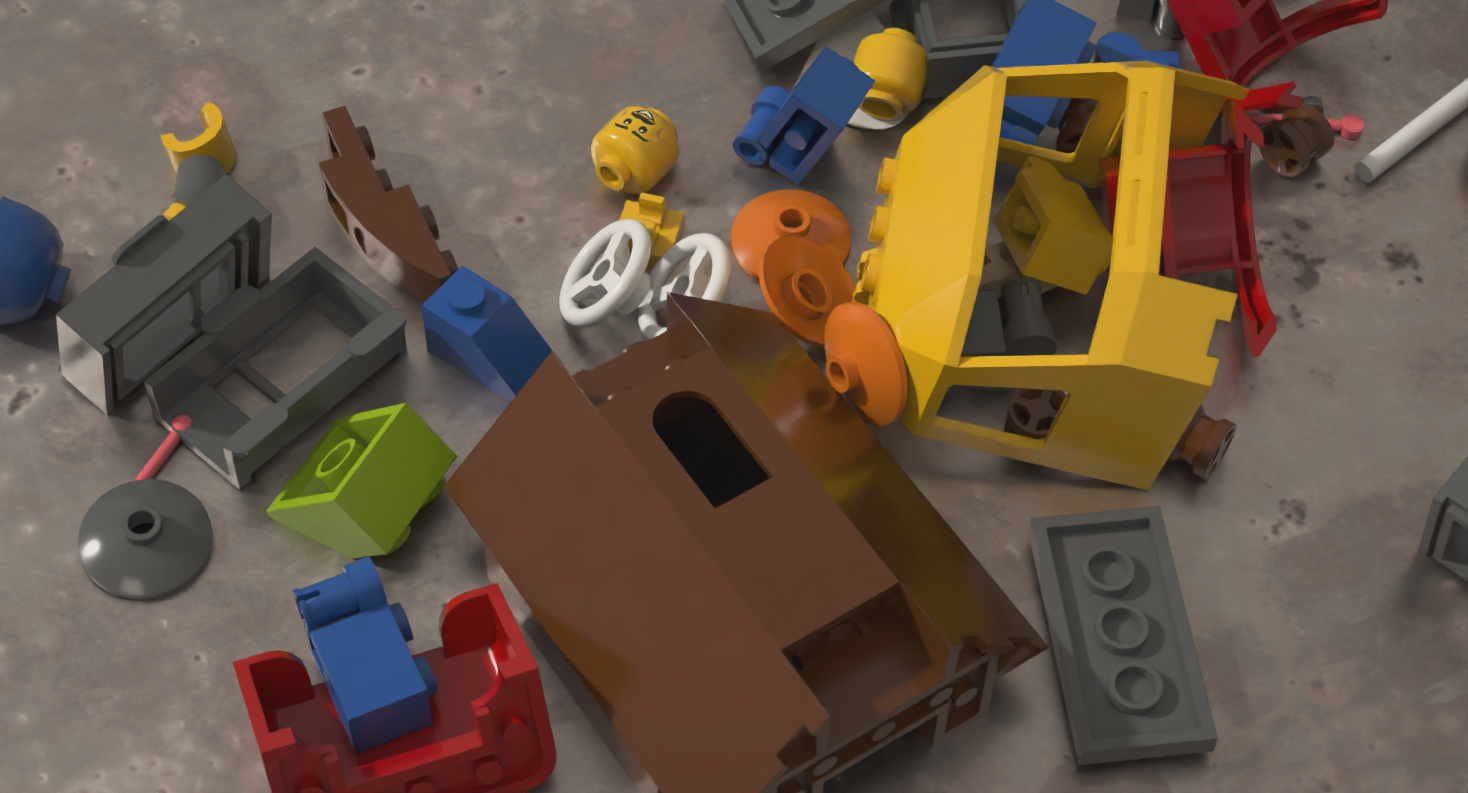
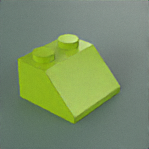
(365, 482)

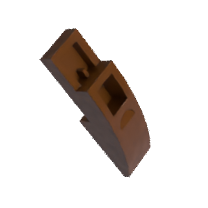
(380, 220)

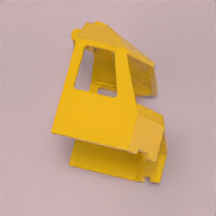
(1152, 331)

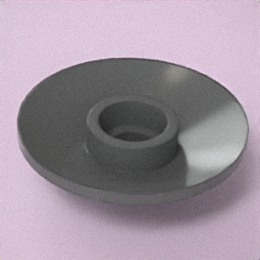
(149, 562)

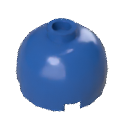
(28, 262)

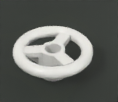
(615, 278)
(697, 280)

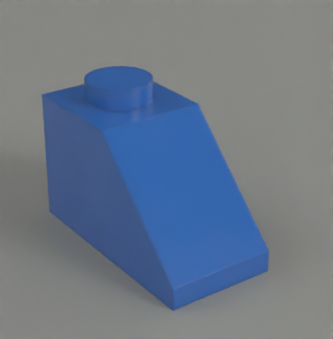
(483, 333)

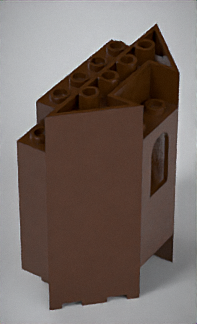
(744, 634)

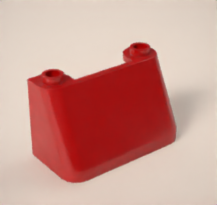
(485, 731)

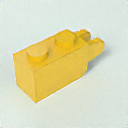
(1053, 228)

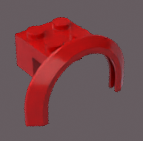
(1244, 36)
(1211, 217)

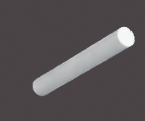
(1413, 134)

